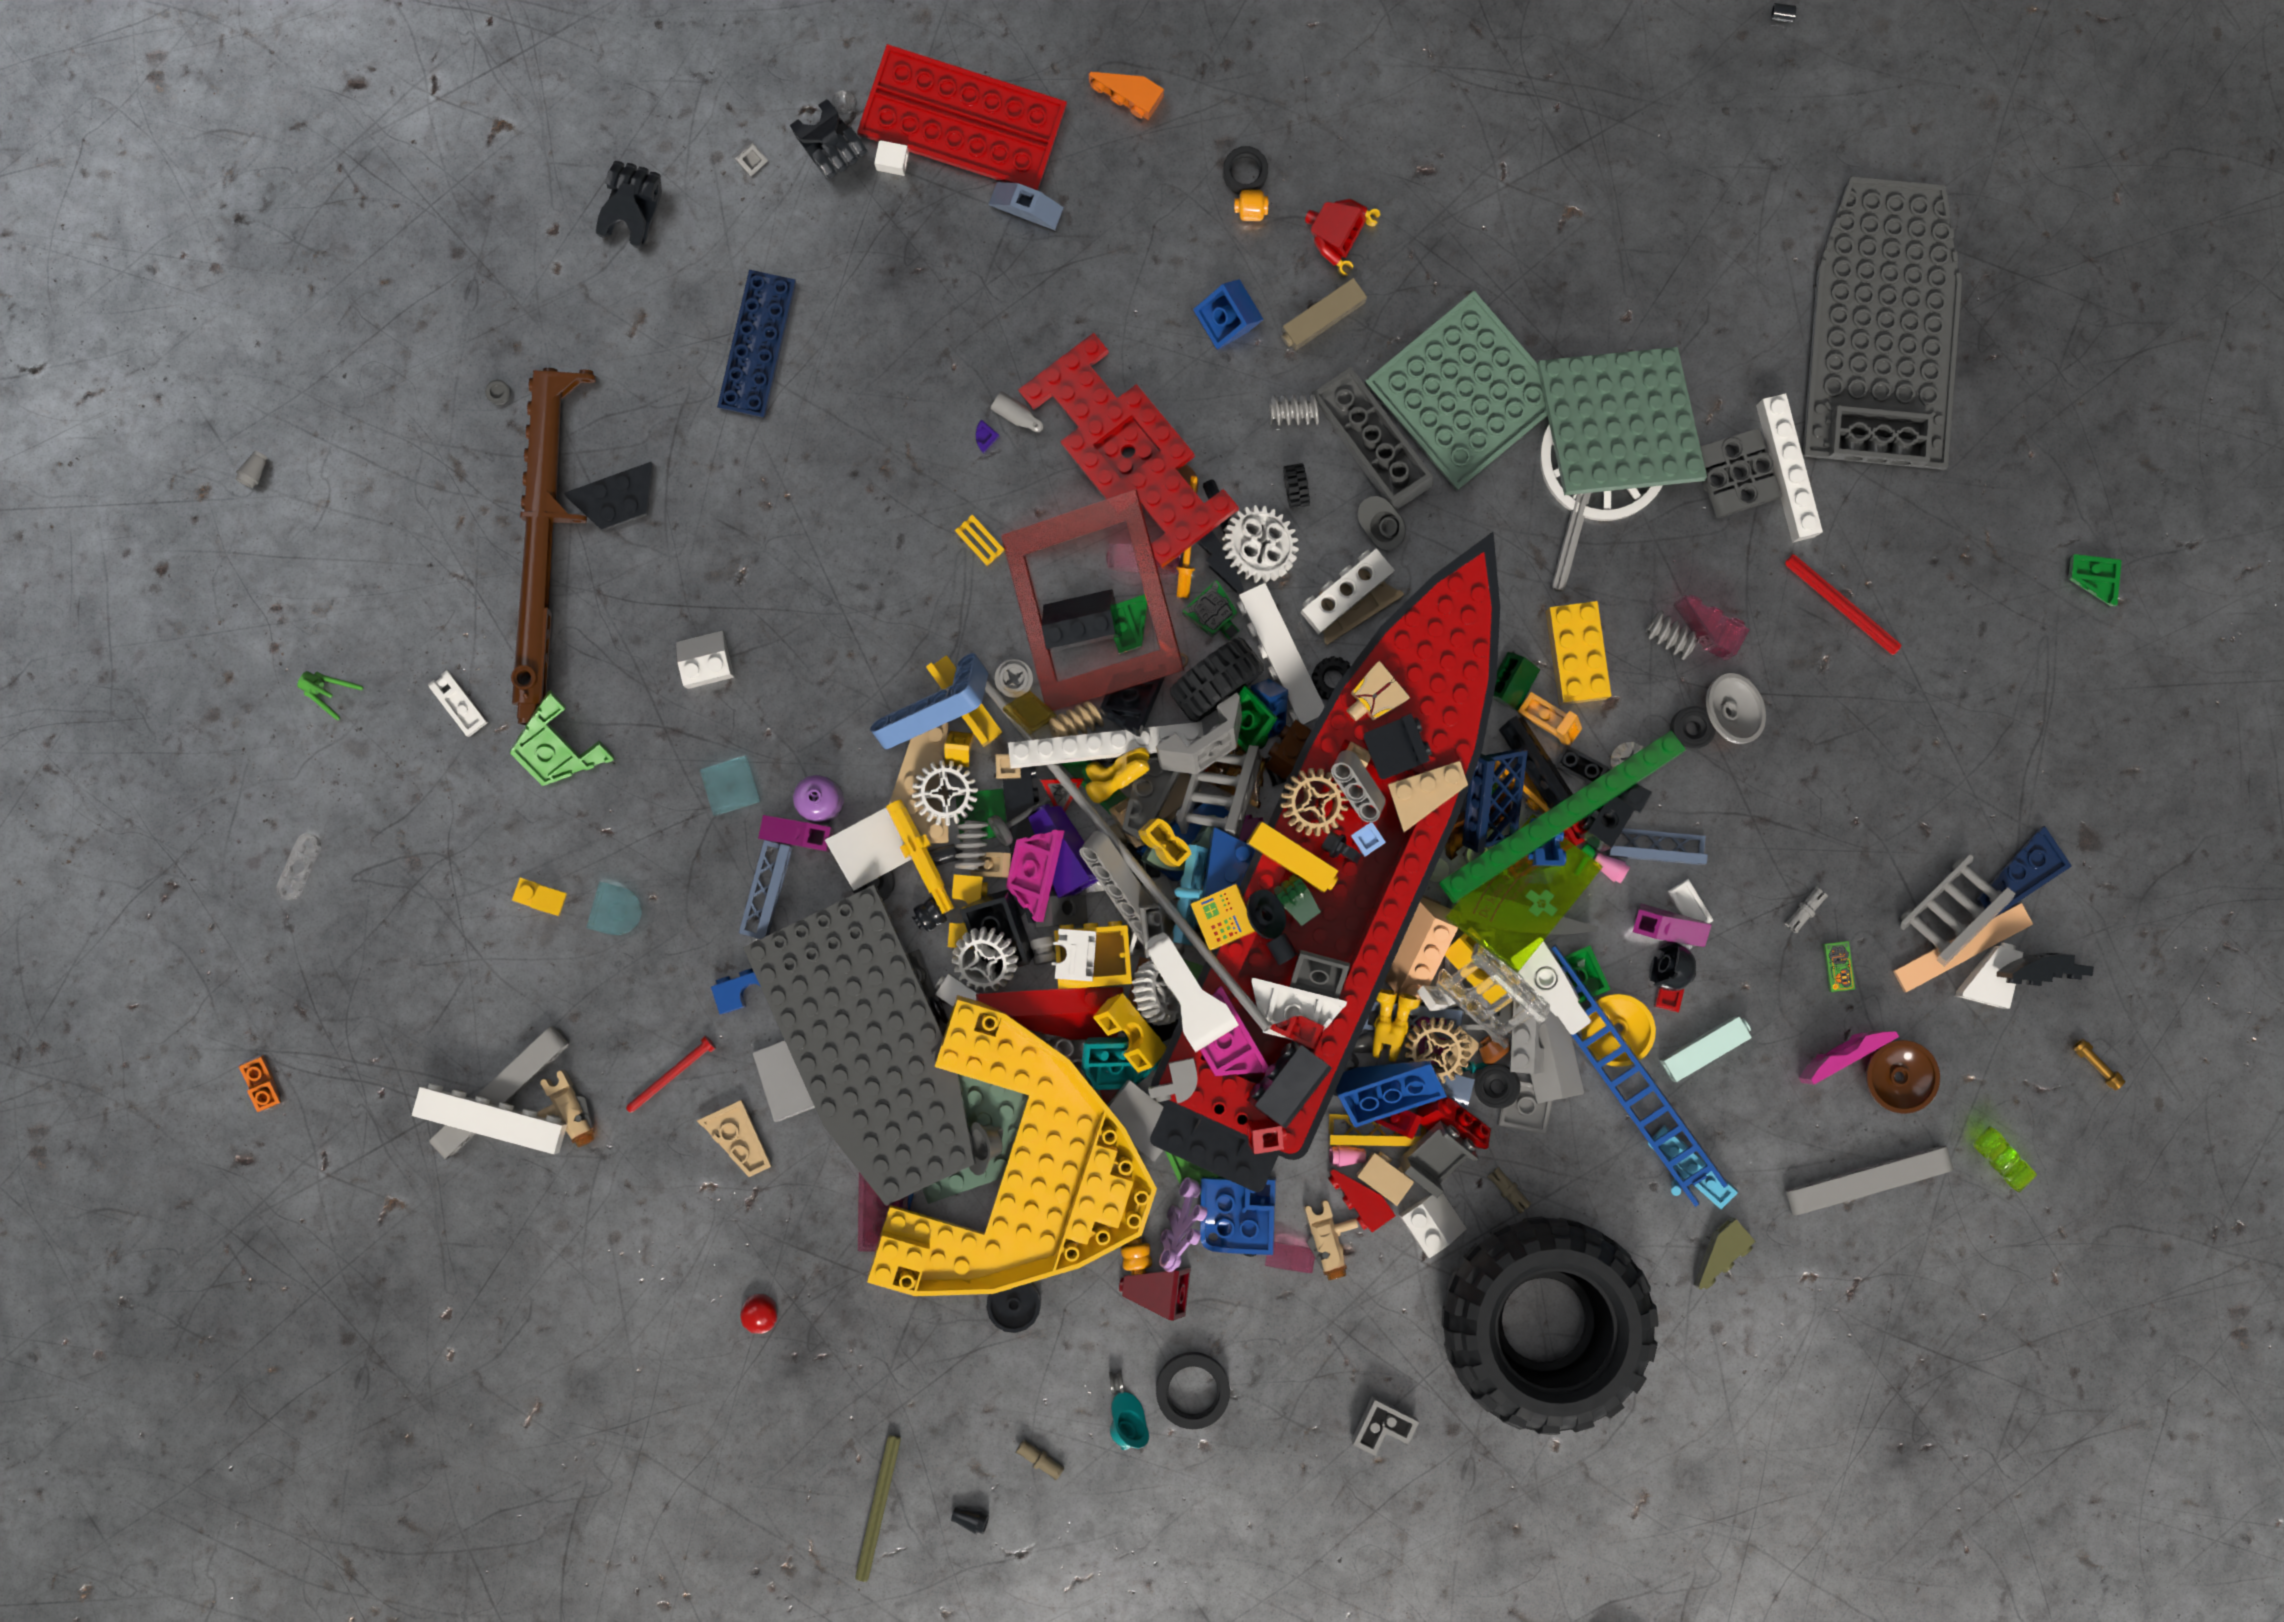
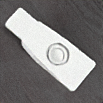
(1553, 984)

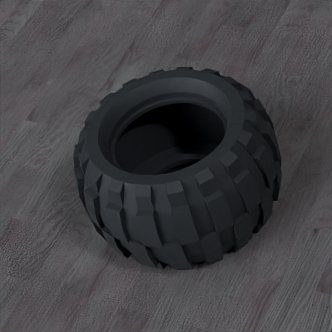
(1596, 1372)

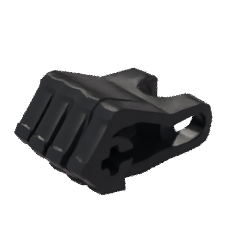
(829, 141)
(632, 200)

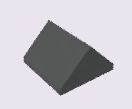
(1319, 974)

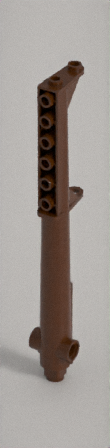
(540, 513)

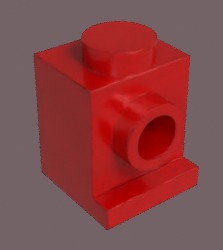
(1265, 1143)

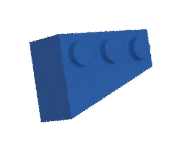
(1226, 862)

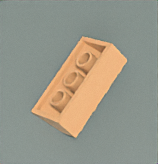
(1421, 949)

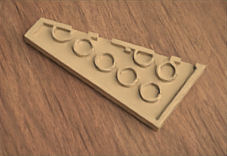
(920, 754)

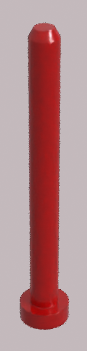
(706, 1045)

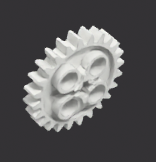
(1240, 539)

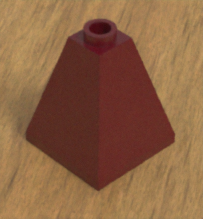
(1159, 1291)

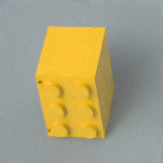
(1111, 956)

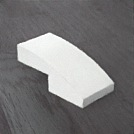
(1435, 999)

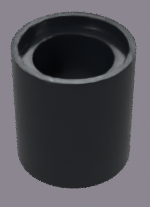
(1281, 949)

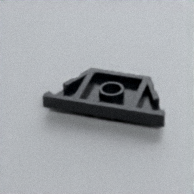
(616, 497)
(1131, 705)

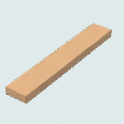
(1998, 929)

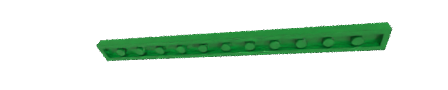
(1561, 817)

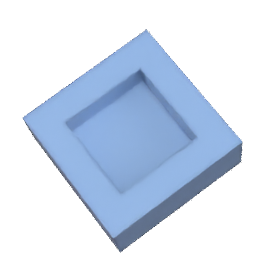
(1368, 839)

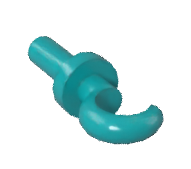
(1472, 1067)

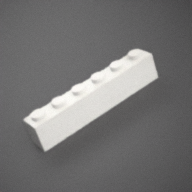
(1789, 467)
(1281, 653)
(489, 1119)

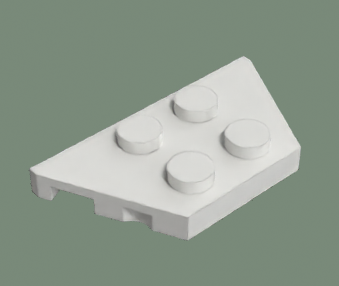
(1283, 1002)

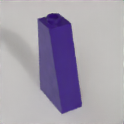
(1071, 871)

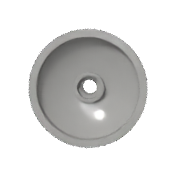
(1735, 708)

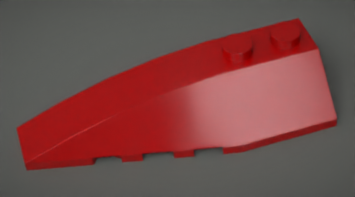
(1055, 1011)

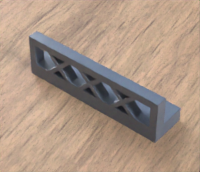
(1660, 854)
(773, 893)
(1453, 1013)

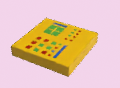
(1222, 917)

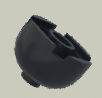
(1674, 967)

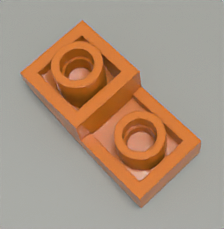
(260, 1083)

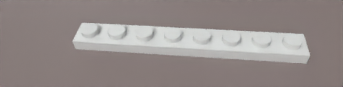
(1095, 745)

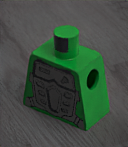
(1213, 612)

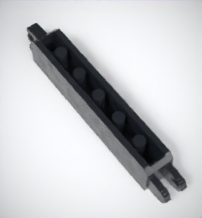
(1020, 797)

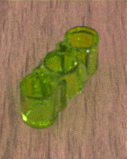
(2004, 1159)

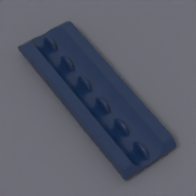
(757, 343)

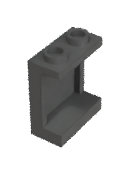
(1437, 1157)

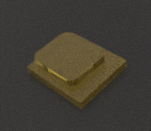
(1029, 712)

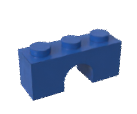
(730, 993)

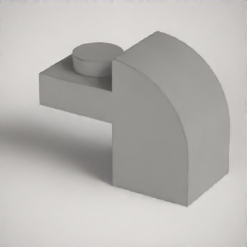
(1183, 1085)

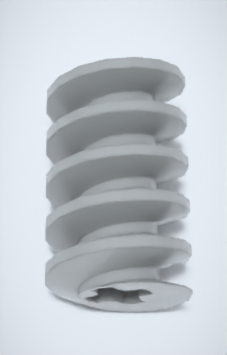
(1293, 409)
(1672, 635)
(971, 845)

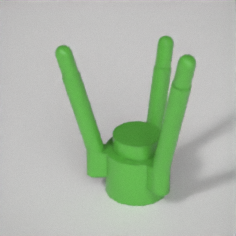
(313, 684)

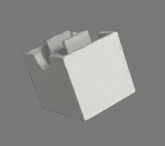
(1080, 955)

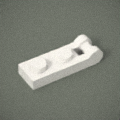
(458, 704)

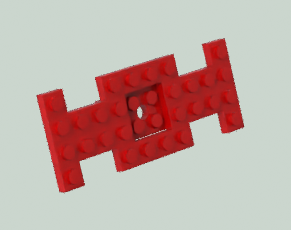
(1108, 429)

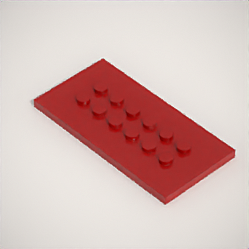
(962, 117)

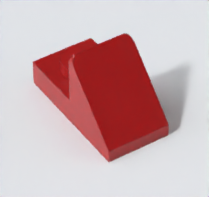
(1404, 1123)

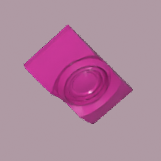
(1845, 1054)

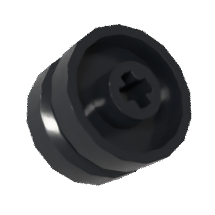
(1013, 1319)

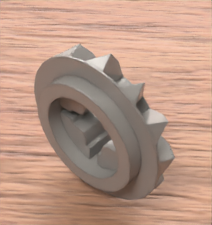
(1015, 667)

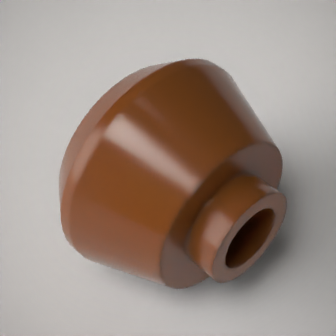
(1491, 1051)

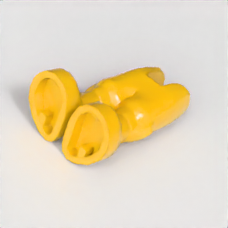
(1119, 775)
(1388, 1031)

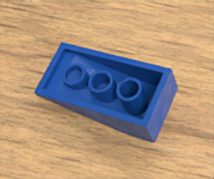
(1387, 1089)

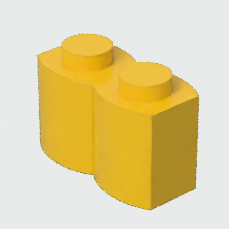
(1168, 847)

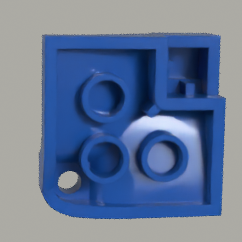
(1238, 1217)

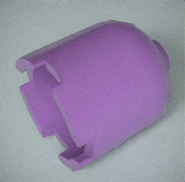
(829, 799)

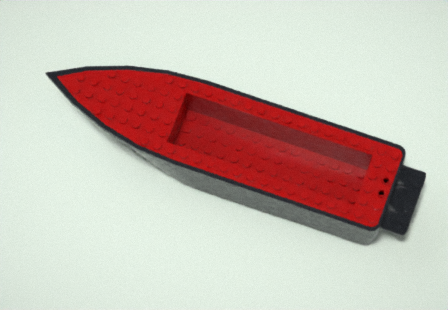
(1446, 660)

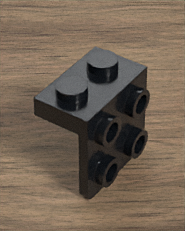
(1397, 746)

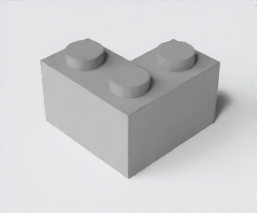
(1380, 1420)

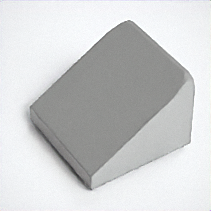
(750, 158)

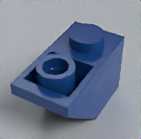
(1276, 699)

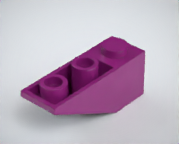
(795, 833)
(1671, 926)

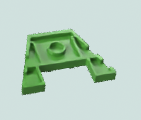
(546, 753)

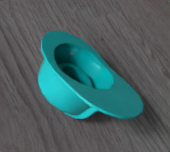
(1128, 1422)

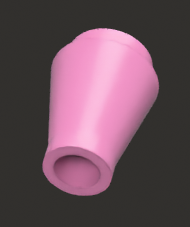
(1612, 867)
(1345, 1155)

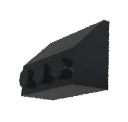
(1080, 621)
(999, 912)
(1288, 1083)

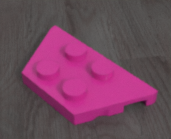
(1034, 870)
(1235, 1050)

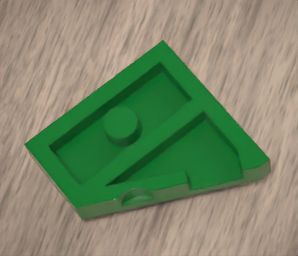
(2097, 576)
(1132, 623)

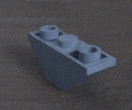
(1026, 204)

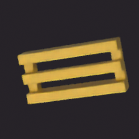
(966, 525)

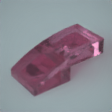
(1291, 1258)

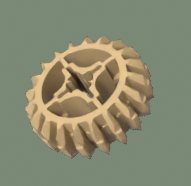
(1309, 792)
(1433, 1040)

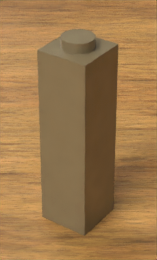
(1323, 314)

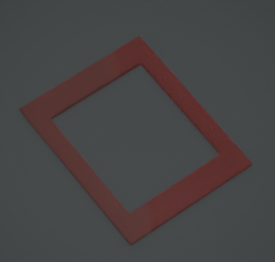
(1069, 527)

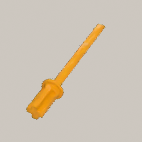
(1185, 571)

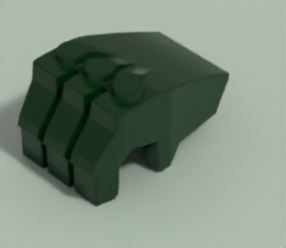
(1297, 899)

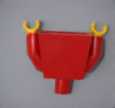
(1337, 229)

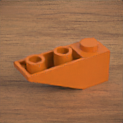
(1129, 90)

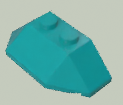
(1107, 1066)

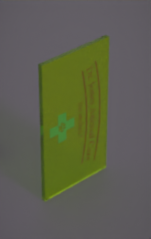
(1523, 904)

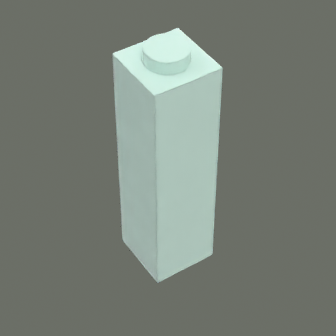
(1706, 1048)

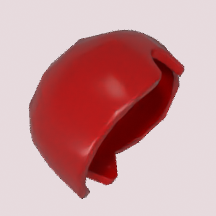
(758, 1314)

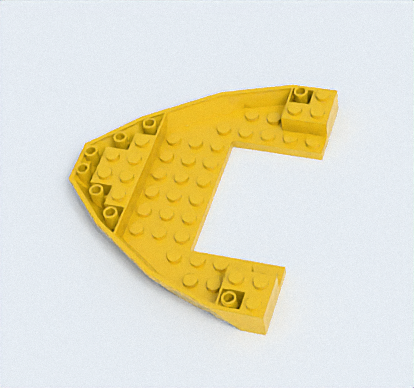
(1066, 1188)

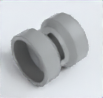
(1043, 950)

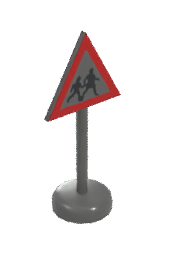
(1056, 795)

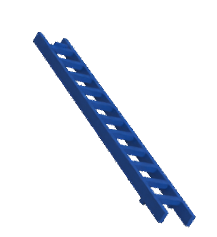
(1697, 1176)

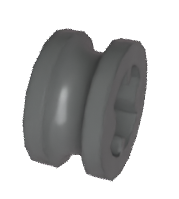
(1116, 1382)

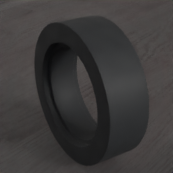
(1202, 1419)

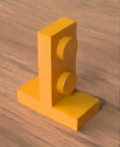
(1552, 719)

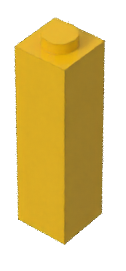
(1293, 857)

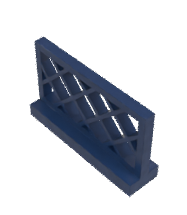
(1481, 799)

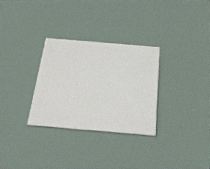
(868, 849)

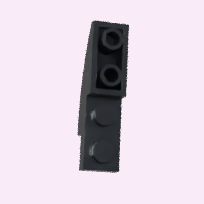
(1587, 769)
(2043, 968)

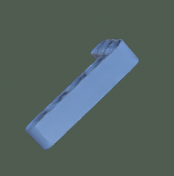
(937, 709)

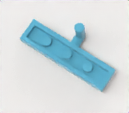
(1190, 890)
(1709, 1186)

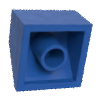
(1228, 313)

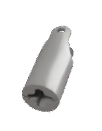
(1015, 412)

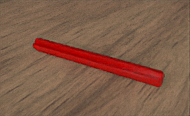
(1842, 604)

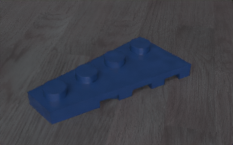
(2029, 869)

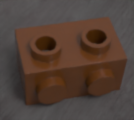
(1288, 749)

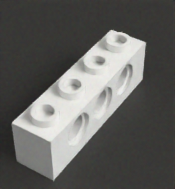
(1322, 619)

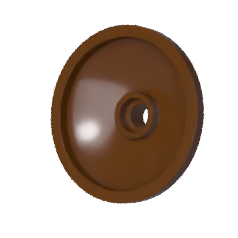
(1918, 1076)

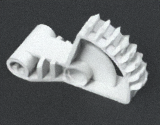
(1202, 1014)

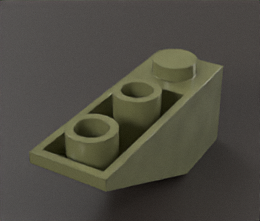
(1724, 1247)

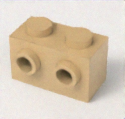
(1385, 1178)

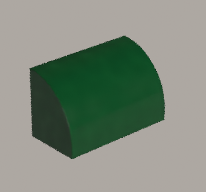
(1514, 680)

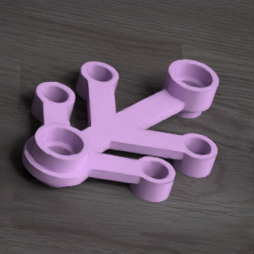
(1181, 1225)

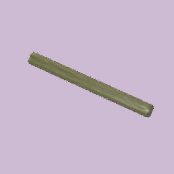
(878, 1508)

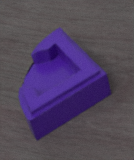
(985, 436)

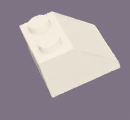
(704, 660)
(1433, 1223)

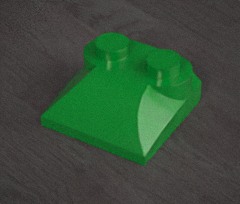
(1256, 720)
(1588, 970)

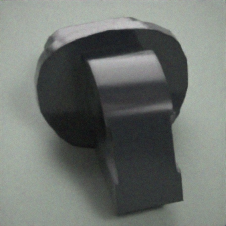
(1336, 845)

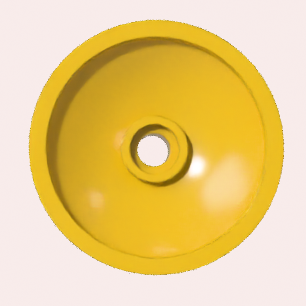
(1637, 1029)

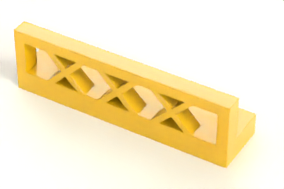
(979, 719)
(1368, 1139)

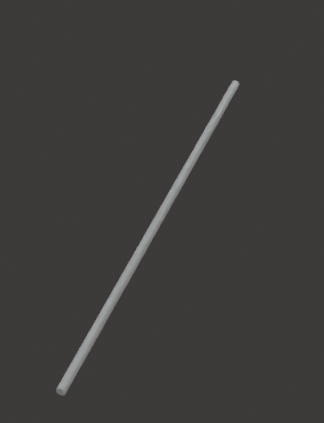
(1142, 875)

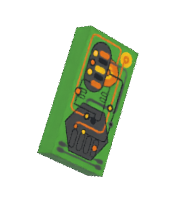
(1839, 966)

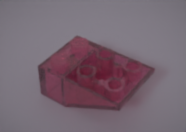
(1716, 632)

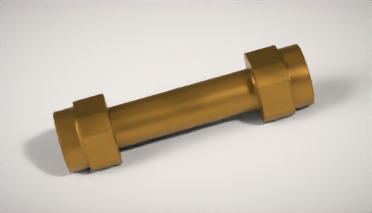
(2113, 1079)

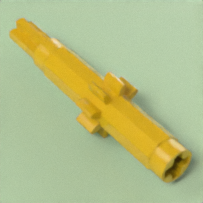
(916, 848)

